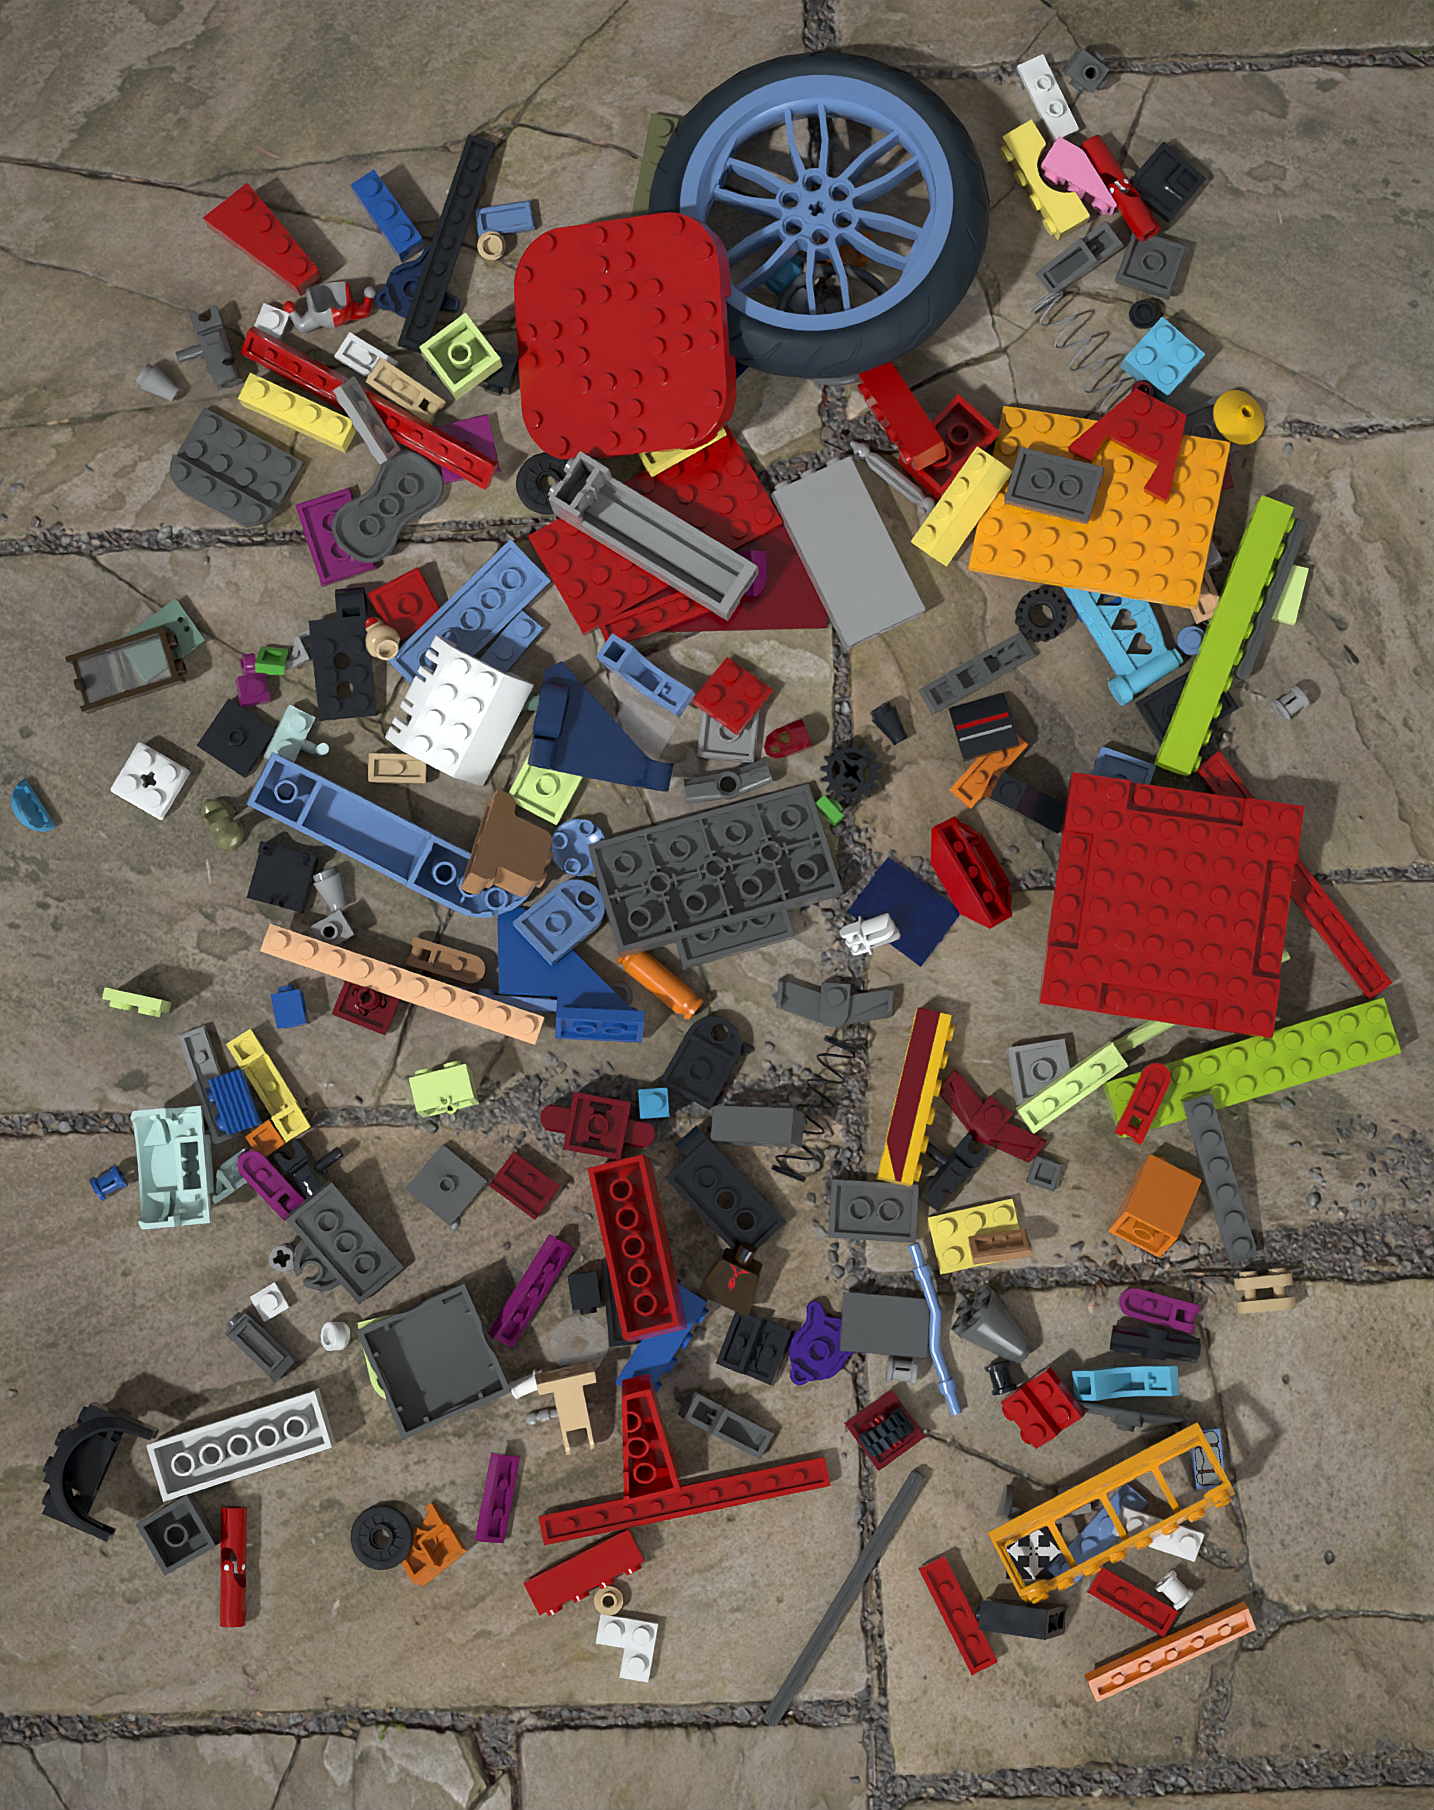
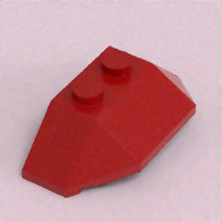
(970, 873)

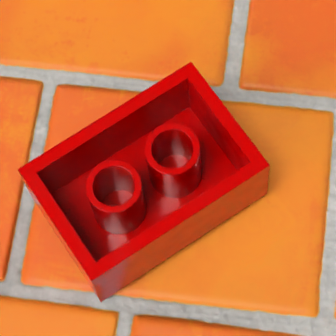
(962, 432)

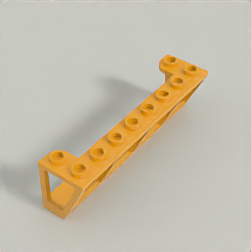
(1098, 1488)

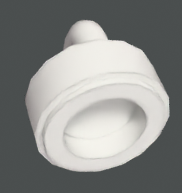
(335, 1335)

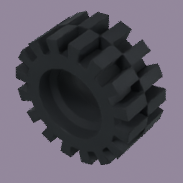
(1046, 598)

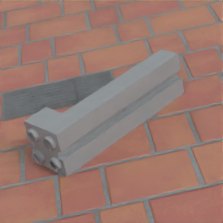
(651, 536)

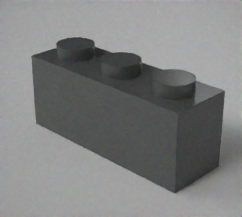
(757, 1125)

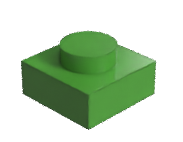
(271, 660)
(830, 809)

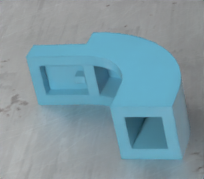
(1125, 1381)

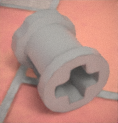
(1290, 703)
(276, 1252)
(908, 1372)

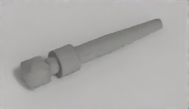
(545, 1415)

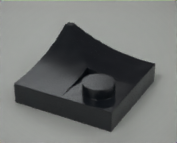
(1166, 182)

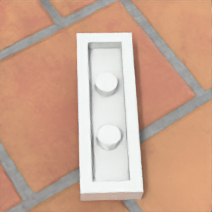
(1181, 1543)

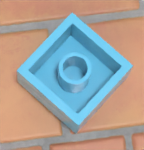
(1162, 359)

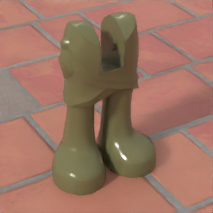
(220, 816)

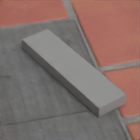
(204, 1066)

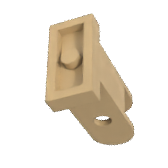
(569, 1397)

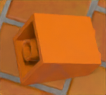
(1155, 1205)

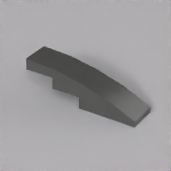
(976, 673)

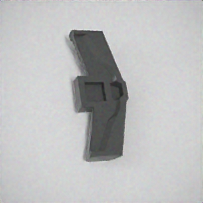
(834, 1004)
(1129, 1419)

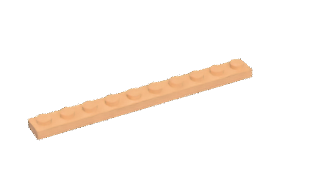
(402, 984)

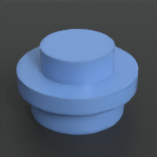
(1190, 640)

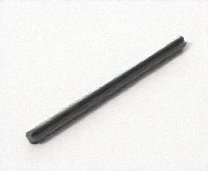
(843, 1598)

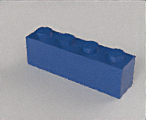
(657, 1353)

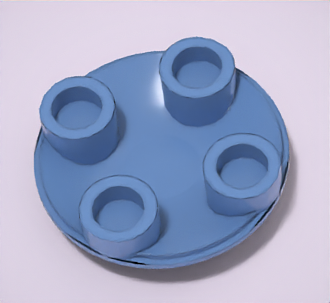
(571, 847)

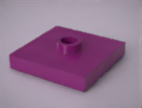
(475, 433)

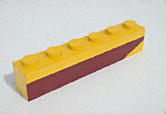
(914, 1097)

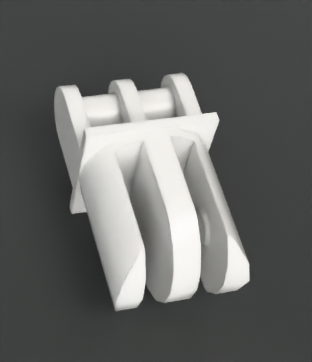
(868, 934)

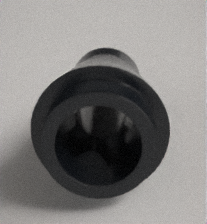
(889, 722)

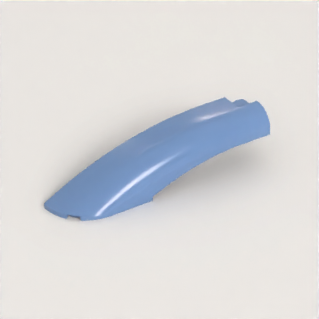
(373, 836)

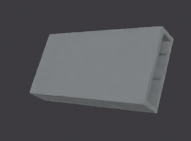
(847, 552)

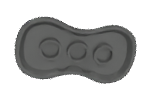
(372, 523)

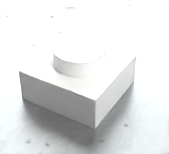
(273, 321)
(270, 1301)

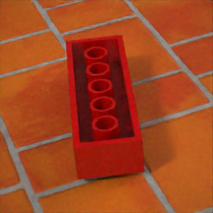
(637, 1248)

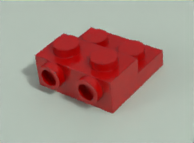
(1042, 1408)

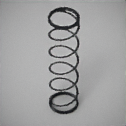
(850, 1048)

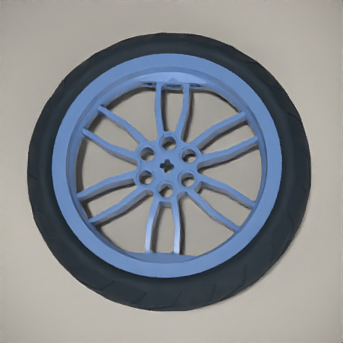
(943, 251)

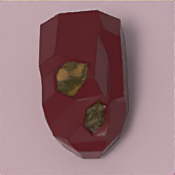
(787, 740)

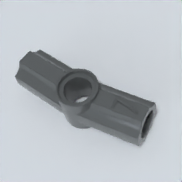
(746, 779)

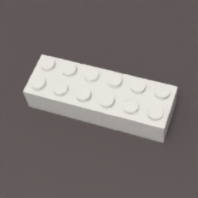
(241, 1445)

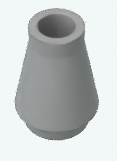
(157, 382)
(330, 888)

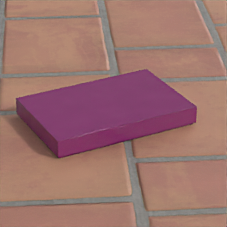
(329, 558)

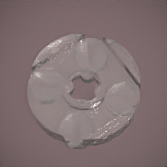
(588, 1329)

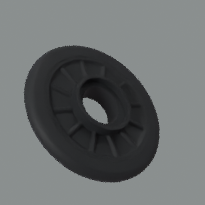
(529, 477)
(399, 1534)

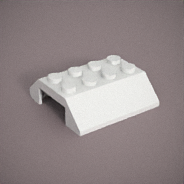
(459, 713)

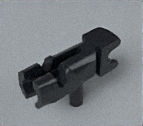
(304, 1169)
(951, 1173)

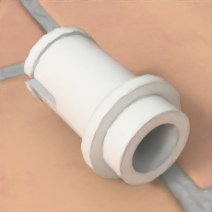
(524, 1385)

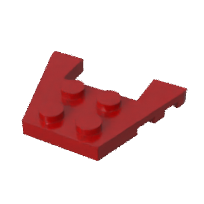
(1144, 428)

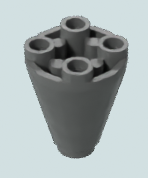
(991, 1326)

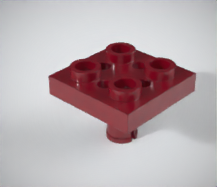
(350, 1007)

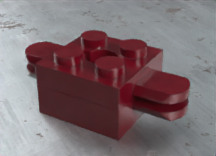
(597, 1125)

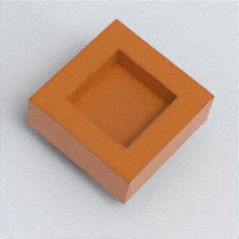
(266, 1138)

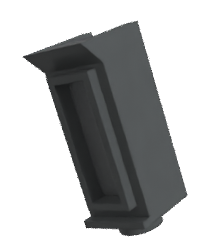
(260, 1345)

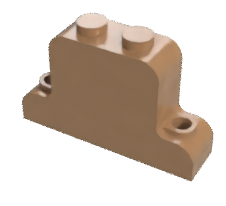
(507, 851)

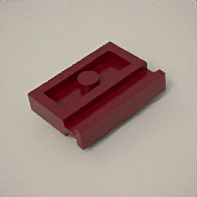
(524, 1185)

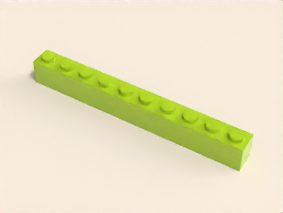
(1224, 636)

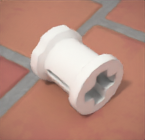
(1174, 1589)

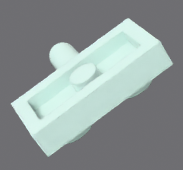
(292, 734)

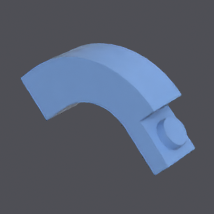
(644, 676)

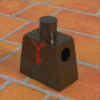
(733, 1279)

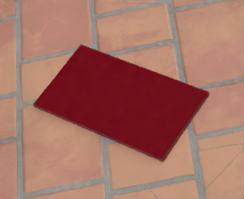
(784, 604)

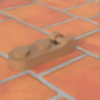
(446, 961)

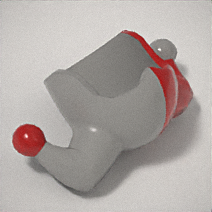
(330, 306)

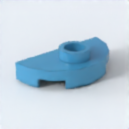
(29, 808)

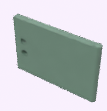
(169, 617)

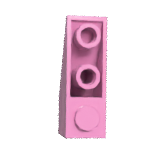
(1072, 170)

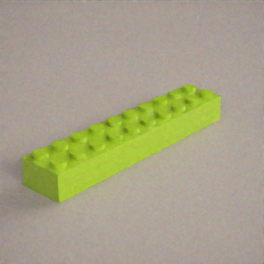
(1269, 1064)

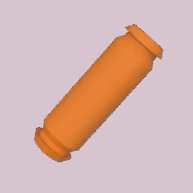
(662, 983)

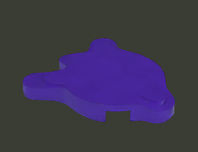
(815, 1347)

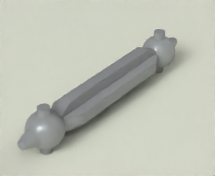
(893, 476)

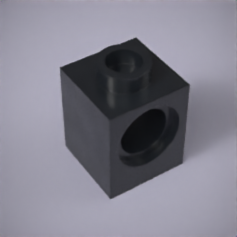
(585, 1291)

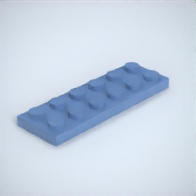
(476, 609)

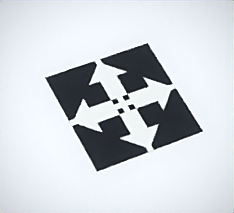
(1035, 1554)

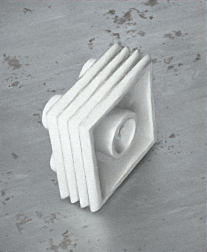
(153, 799)

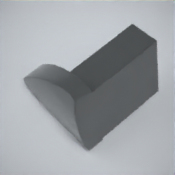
(1005, 1507)

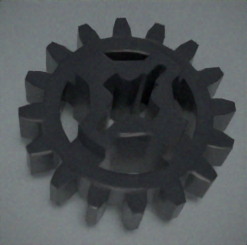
(840, 780)

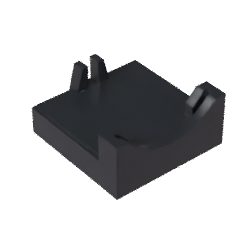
(282, 877)

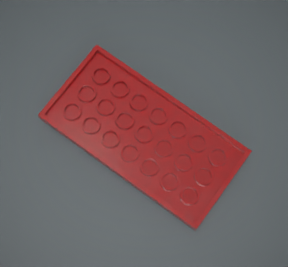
(707, 490)

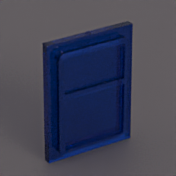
(913, 906)

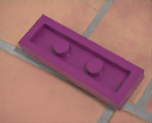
(497, 1498)

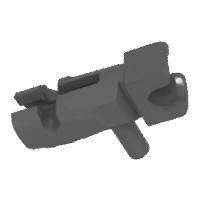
(214, 348)

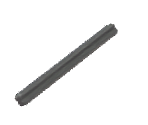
(1271, 598)

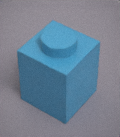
(654, 1103)

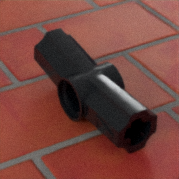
(1155, 1344)

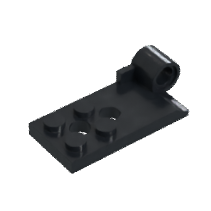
(709, 1173)

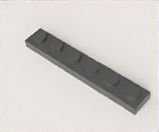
(1219, 1177)

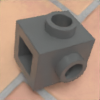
(1077, 66)

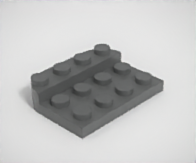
(233, 471)

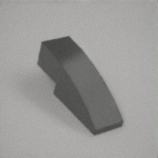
(1080, 258)
(725, 1423)

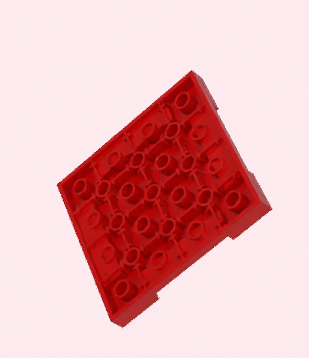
(1170, 905)

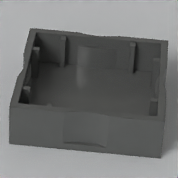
(434, 1360)

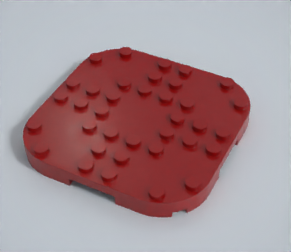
(624, 337)

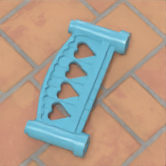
(1132, 670)

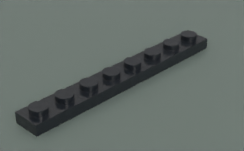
(446, 243)

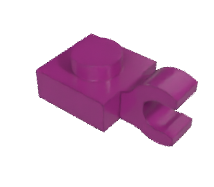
(251, 687)

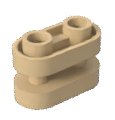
(1275, 1278)

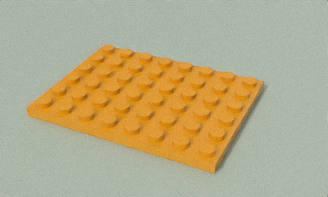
(1132, 539)

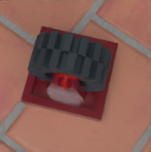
(884, 1429)

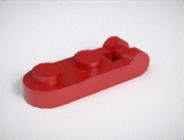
(1144, 1101)

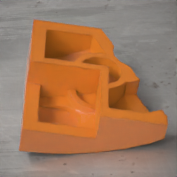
(433, 1548)

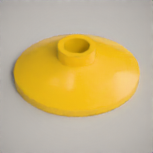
(1230, 419)

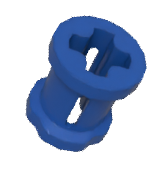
(108, 1182)

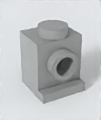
(341, 925)

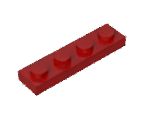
(652, 617)
(957, 1615)

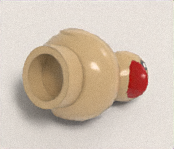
(381, 639)

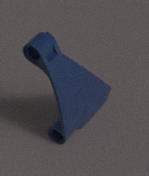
(583, 740)

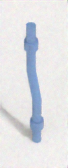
(923, 1273)

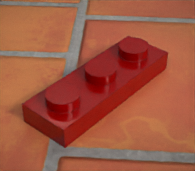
(1132, 1601)

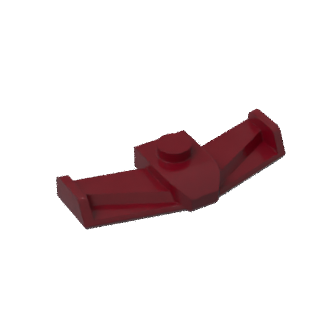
(988, 1120)

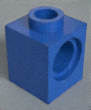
(289, 1007)

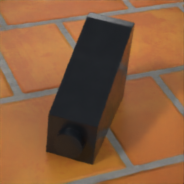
(1021, 1619)

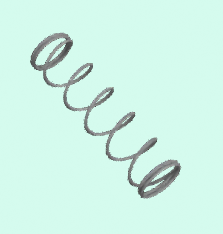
(1046, 303)

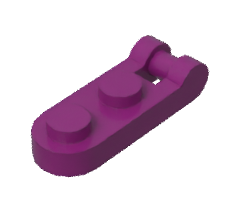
(268, 1181)
(1158, 1309)

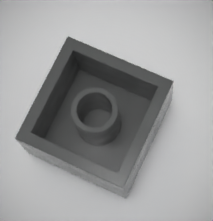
(178, 1533)

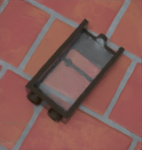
(128, 668)

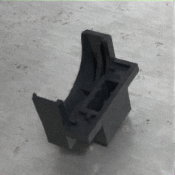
(82, 1463)

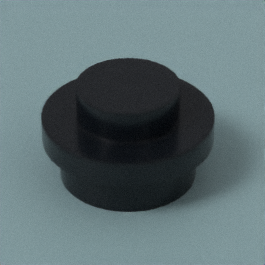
(1143, 314)

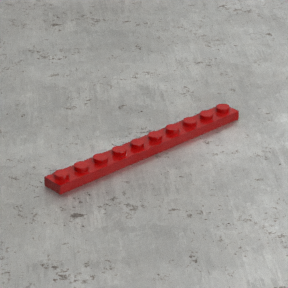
(401, 424)
(1309, 896)
(692, 1500)

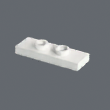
(1047, 98)

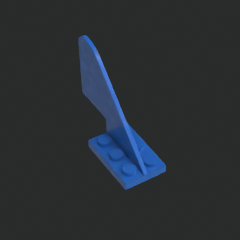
(584, 1001)

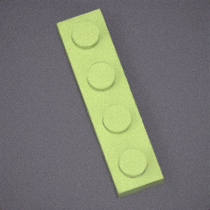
(1071, 1087)

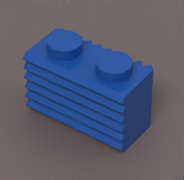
(234, 1102)

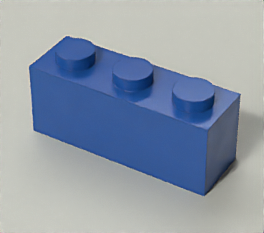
(387, 216)

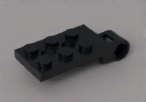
(344, 635)

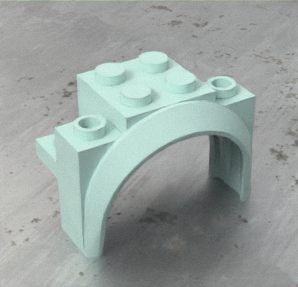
(173, 1167)

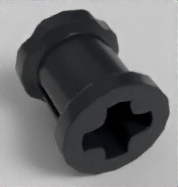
(1000, 1377)

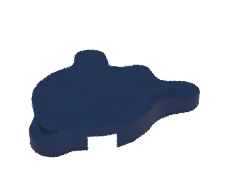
(401, 286)

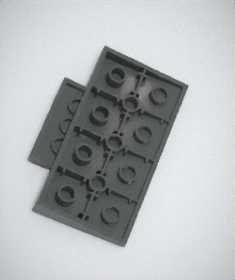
(716, 878)

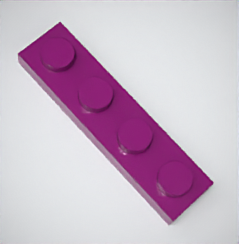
(530, 1291)

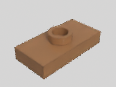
(999, 1246)

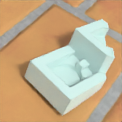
(228, 1178)

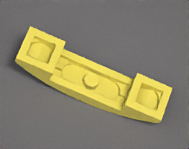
(269, 1085)

